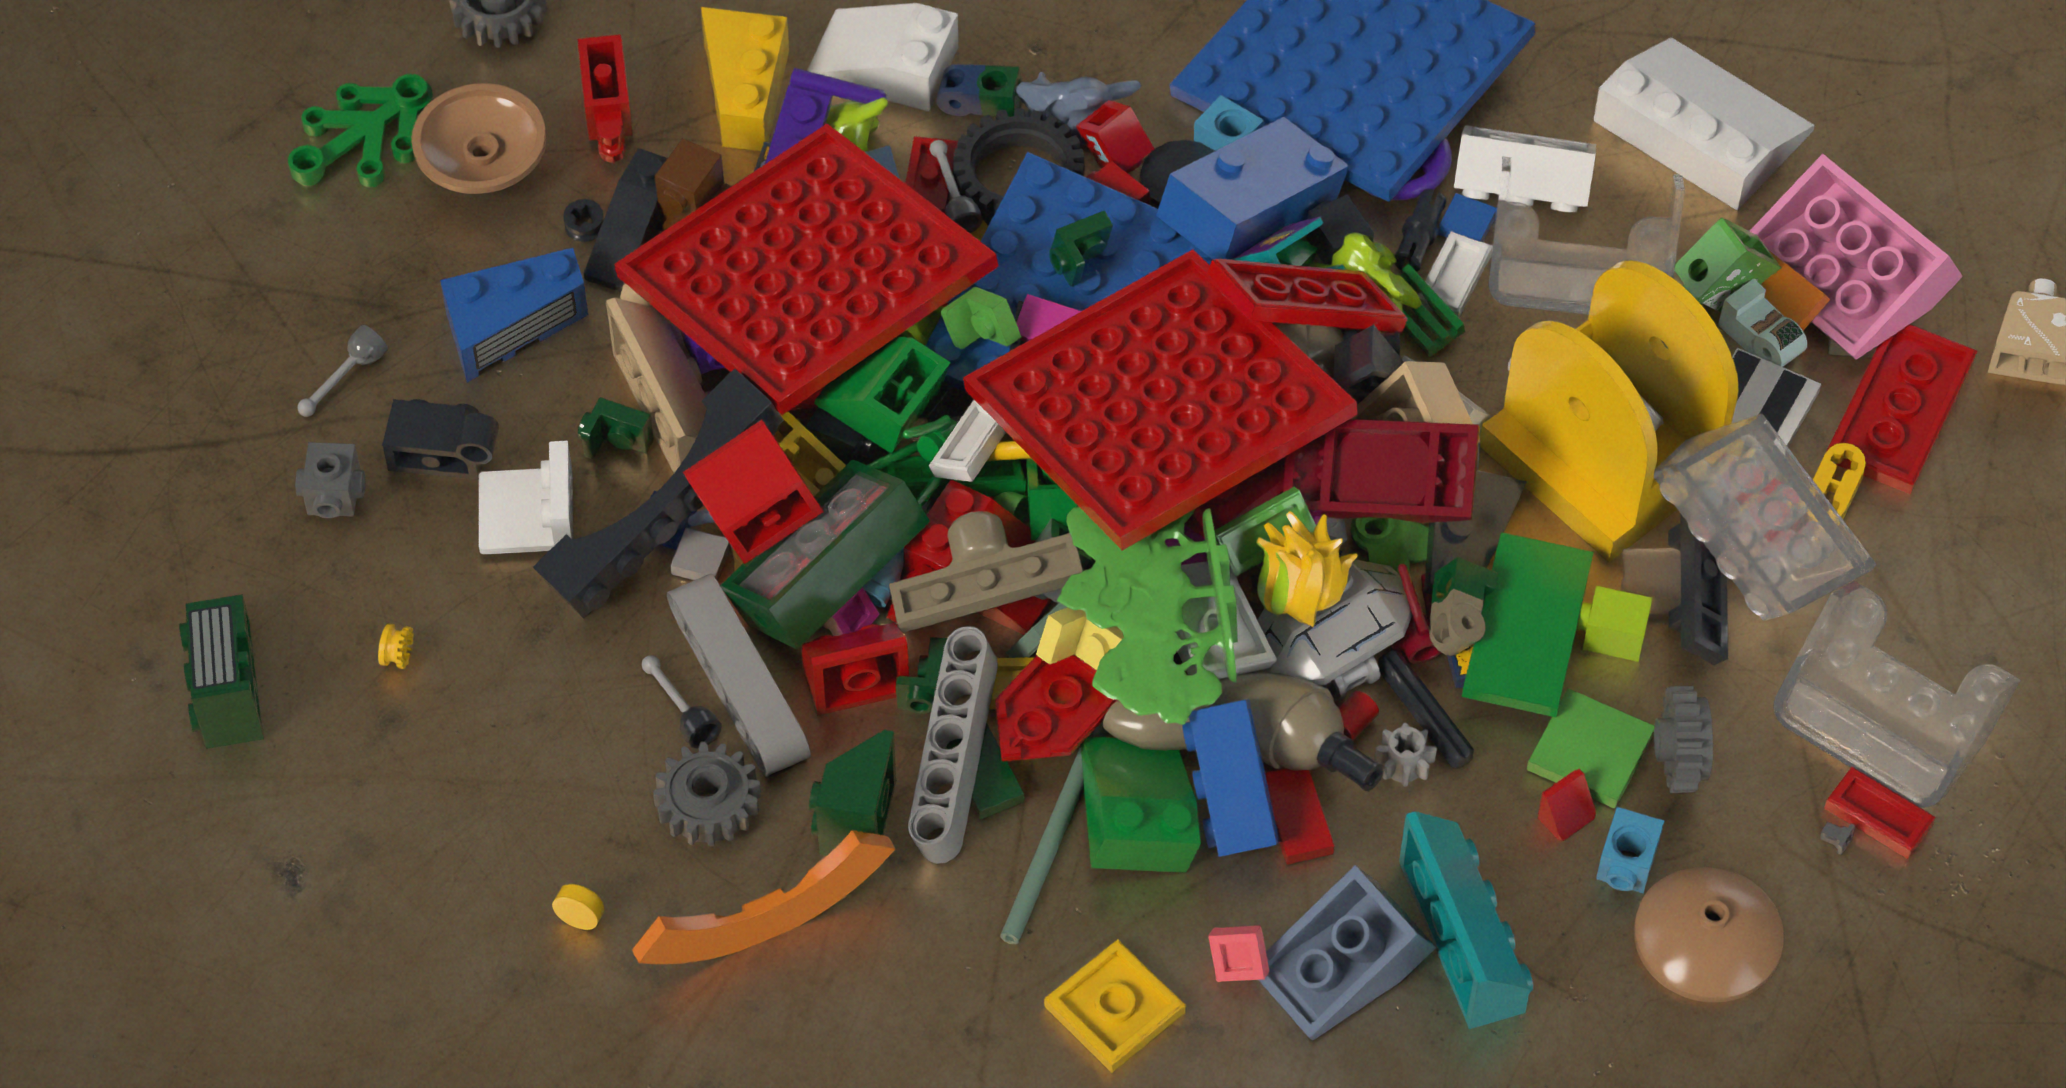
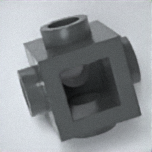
(330, 480)

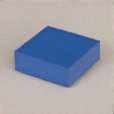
(1467, 218)

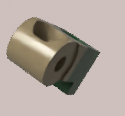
(1458, 604)

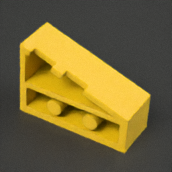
(746, 72)

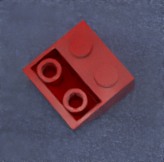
(753, 491)

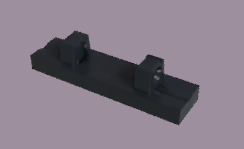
(1704, 599)

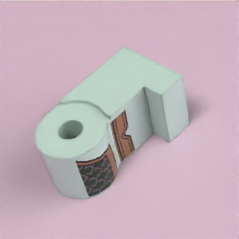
(1760, 326)

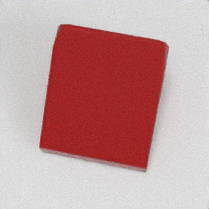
(1567, 806)

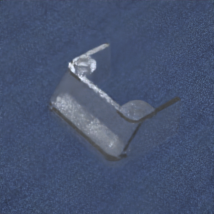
(1564, 274)

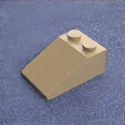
(1416, 395)

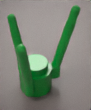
(931, 440)

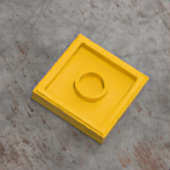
(1114, 1005)

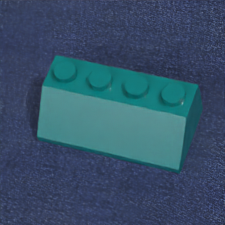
(1463, 920)

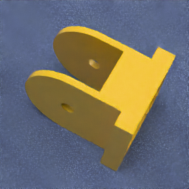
(1577, 410)

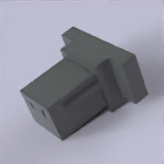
(1838, 836)

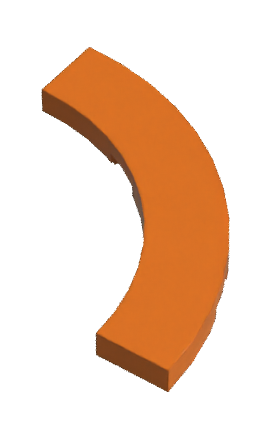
(712, 936)

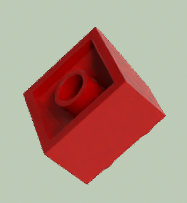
(855, 667)

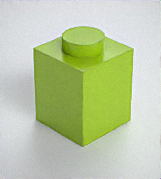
(1615, 623)

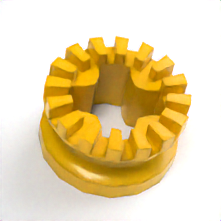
(394, 646)

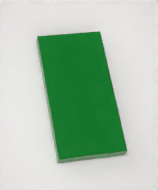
(1528, 625)

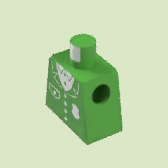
(1724, 263)

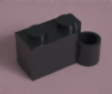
(438, 439)

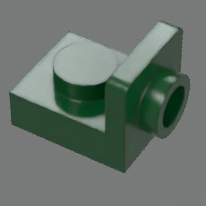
(1079, 243)
(616, 423)
(919, 692)

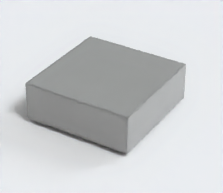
(700, 555)

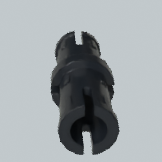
(1420, 229)

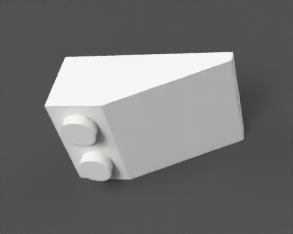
(890, 50)

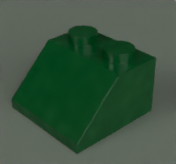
(854, 792)

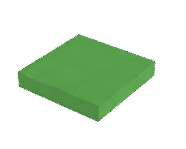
(1596, 741)

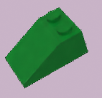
(1138, 807)

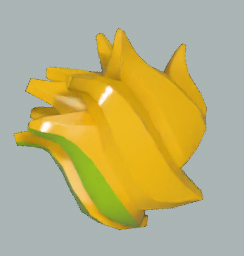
(1302, 570)

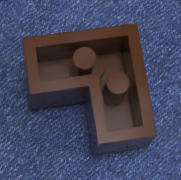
(688, 181)

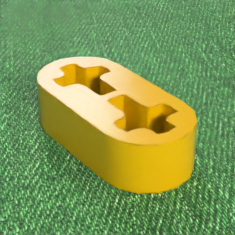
(1847, 487)

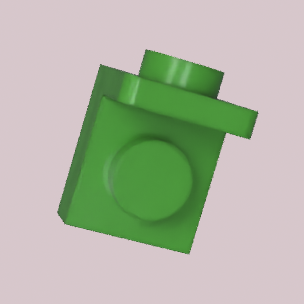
(980, 315)

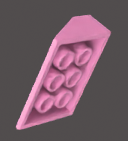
(1858, 255)

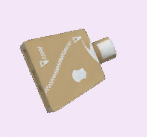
(2033, 336)

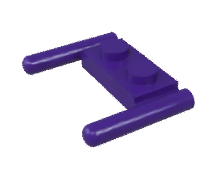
(808, 106)

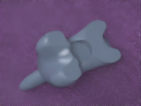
(1073, 99)

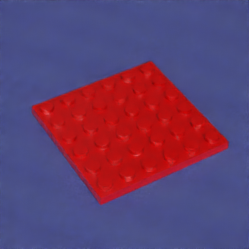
(806, 267)
(1158, 399)

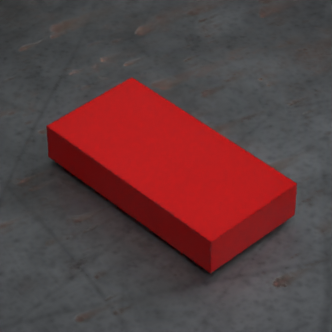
(1879, 812)
(1298, 816)

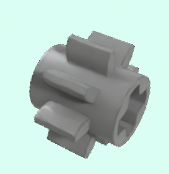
(1405, 754)

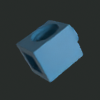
(1224, 124)
(1635, 834)

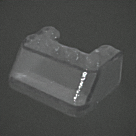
(1882, 712)

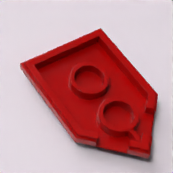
(1049, 709)

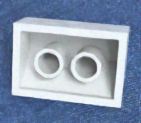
(1540, 167)

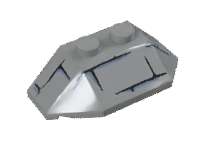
(1362, 623)

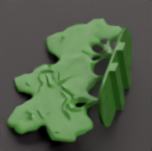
(1144, 597)

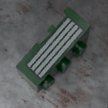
(221, 672)

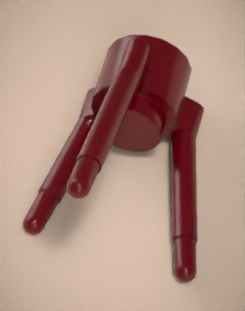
(1417, 641)

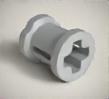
(1364, 672)

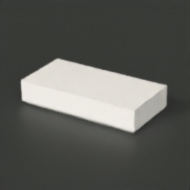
(1457, 271)
(967, 446)

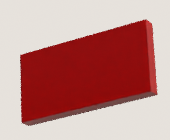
(1306, 295)
(1904, 404)

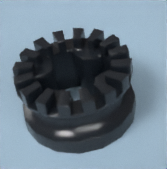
(580, 209)

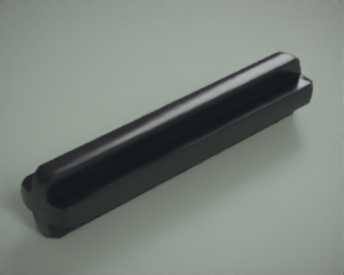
(1425, 709)

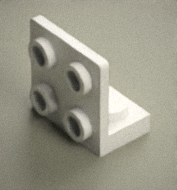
(527, 506)

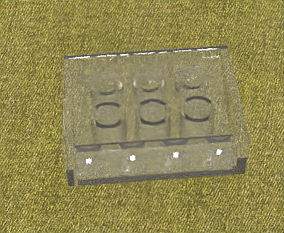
(1761, 517)

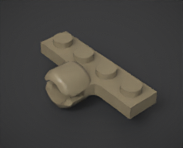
(983, 573)

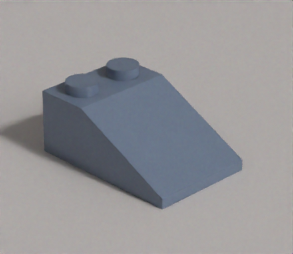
(1343, 954)

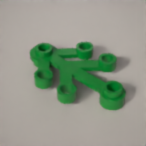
(361, 127)

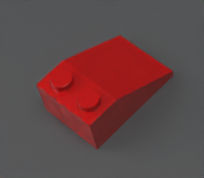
(933, 549)

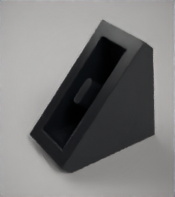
(1364, 362)

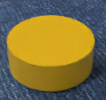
(578, 906)

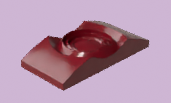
(1388, 471)

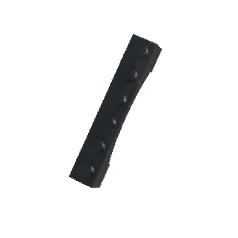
(592, 566)

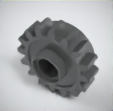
(497, 18)
(1684, 739)
(701, 773)

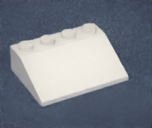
(1699, 120)

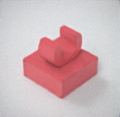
(1238, 953)

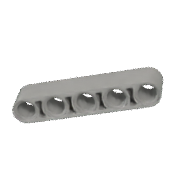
(738, 675)
(956, 764)

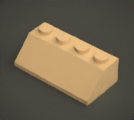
(658, 375)

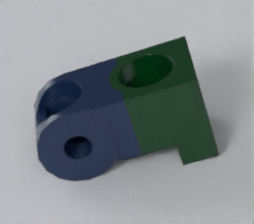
(979, 90)

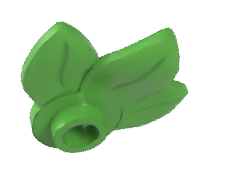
(1397, 544)

